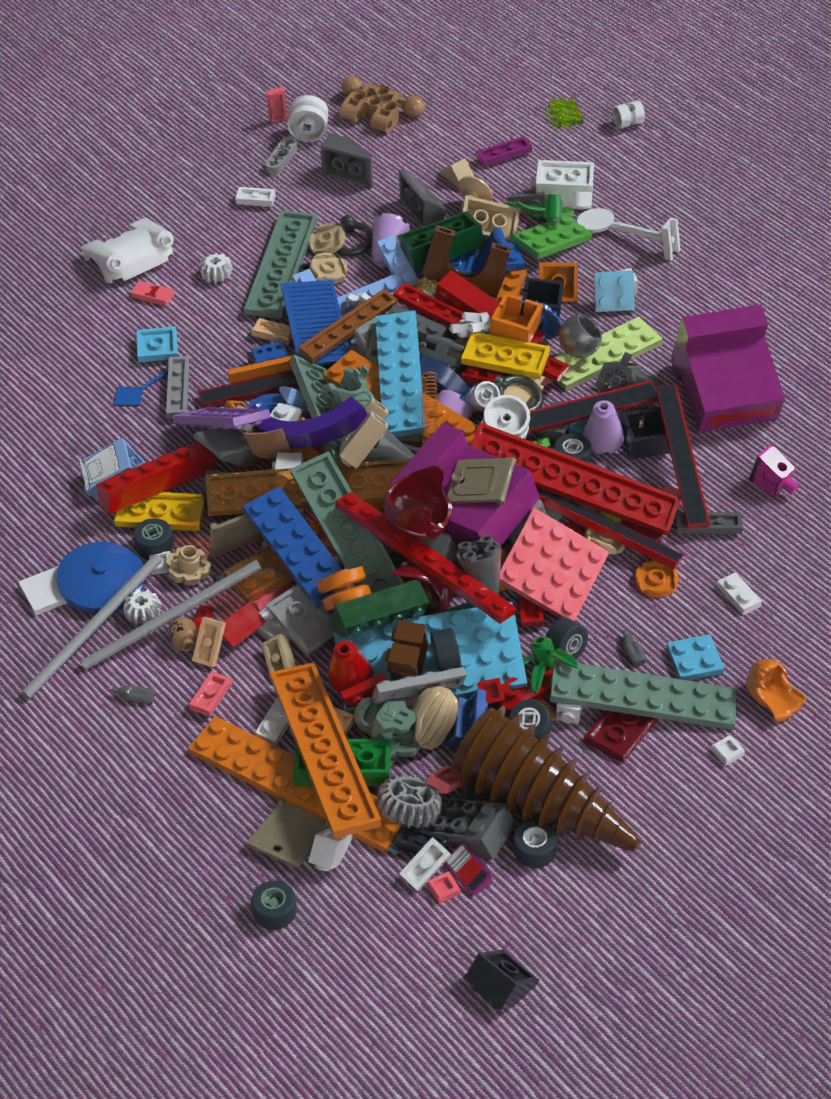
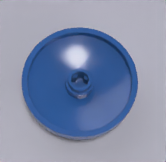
(95, 574)

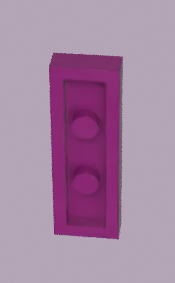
(503, 151)

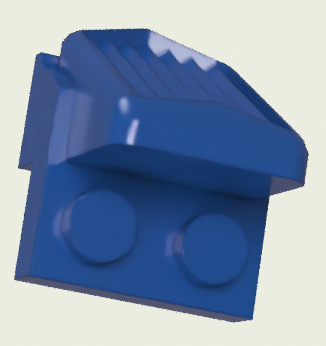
(515, 259)
(467, 714)

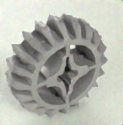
(409, 801)

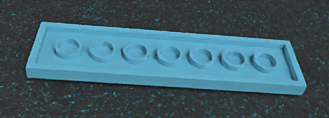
(400, 372)

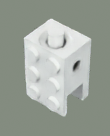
(566, 179)

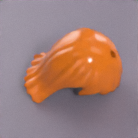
(772, 690)

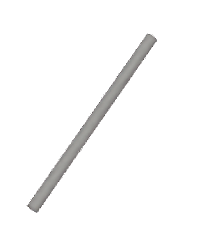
(170, 615)
(43, 676)

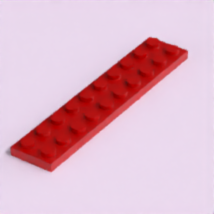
(583, 481)

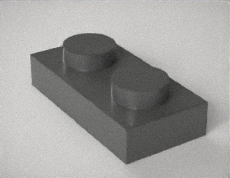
(527, 199)

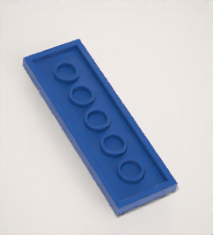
(292, 542)

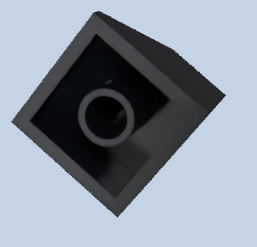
(500, 978)

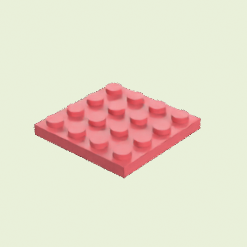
(552, 565)

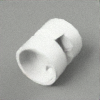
(628, 114)
(481, 395)

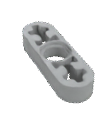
(291, 144)

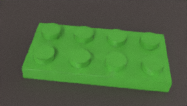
(551, 237)

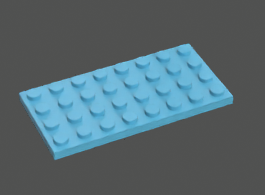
(484, 645)

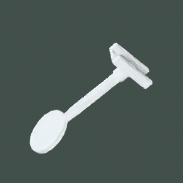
(600, 219)

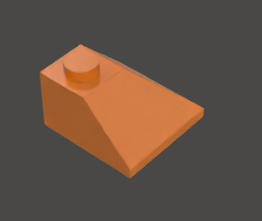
(564, 273)

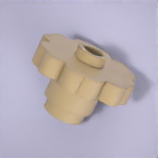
(188, 565)

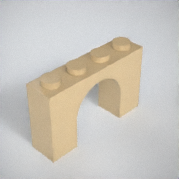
(360, 442)

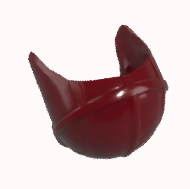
(419, 504)
(436, 592)

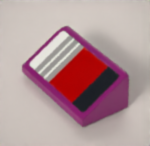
(468, 870)

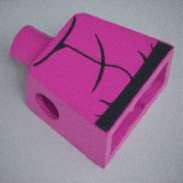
(773, 472)

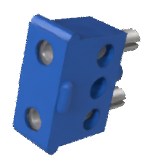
(268, 352)

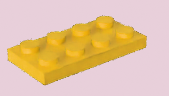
(505, 355)
(179, 510)

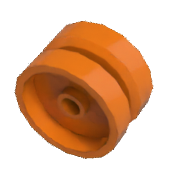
(343, 586)

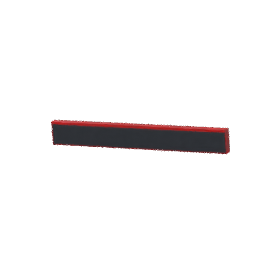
(249, 388)
(581, 408)
(682, 457)
(610, 529)

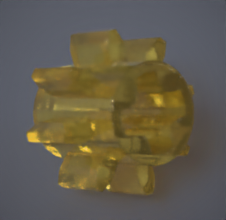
(427, 284)

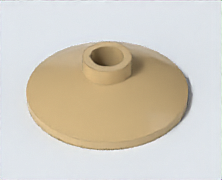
(474, 187)

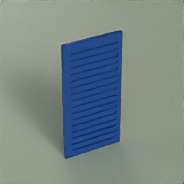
(310, 309)

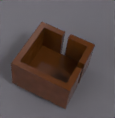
(408, 650)

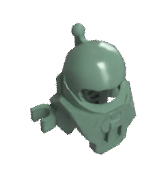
(352, 385)
(385, 721)

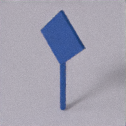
(132, 395)

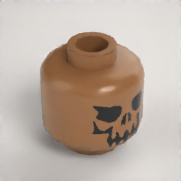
(183, 634)

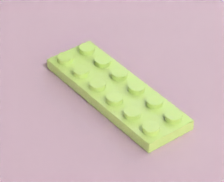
(631, 337)

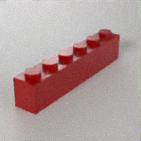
(468, 298)
(155, 477)

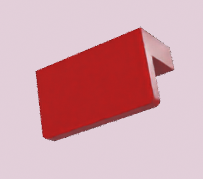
(242, 624)

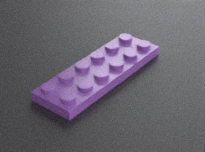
(221, 417)

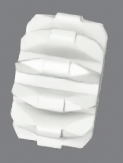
(216, 268)
(142, 607)

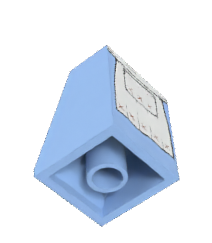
(108, 463)

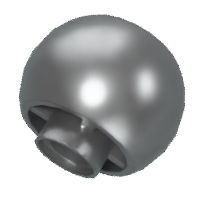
(579, 336)

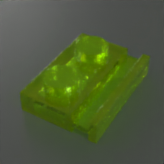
(565, 112)

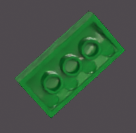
(370, 754)

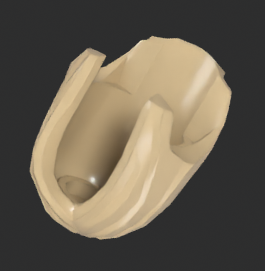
(435, 716)

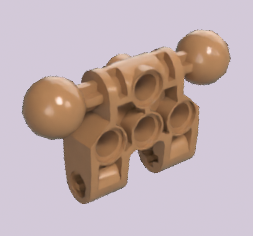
(377, 103)

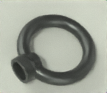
(348, 225)
(502, 384)

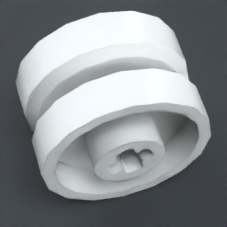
(308, 118)
(508, 415)

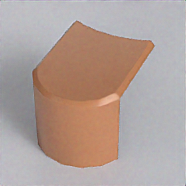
(267, 444)

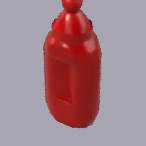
(202, 611)

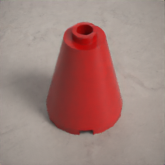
(348, 666)

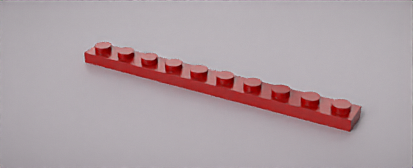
(450, 315)
(426, 558)

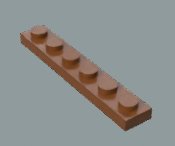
(346, 325)

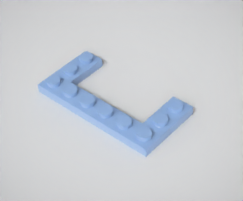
(396, 263)

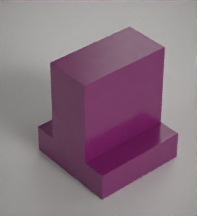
(474, 520)

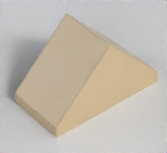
(457, 171)

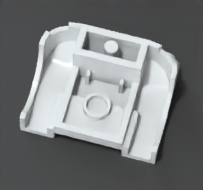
(132, 252)

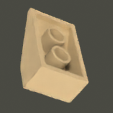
(492, 215)

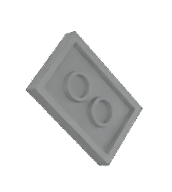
(301, 620)

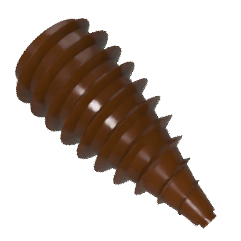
(536, 779)

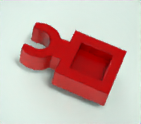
(496, 690)

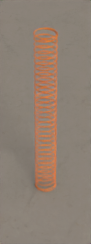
(422, 376)

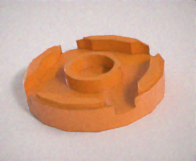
(656, 579)

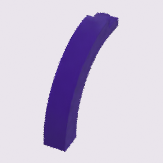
(319, 429)

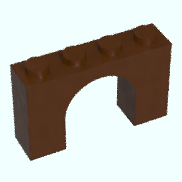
(486, 279)

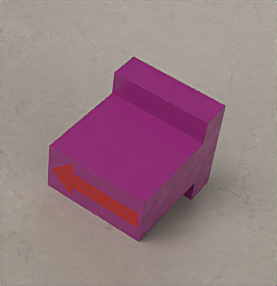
(727, 368)

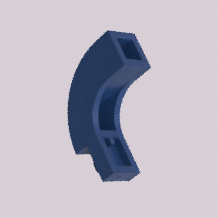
(446, 377)

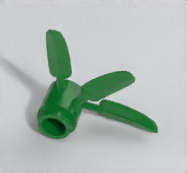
(551, 208)
(544, 656)

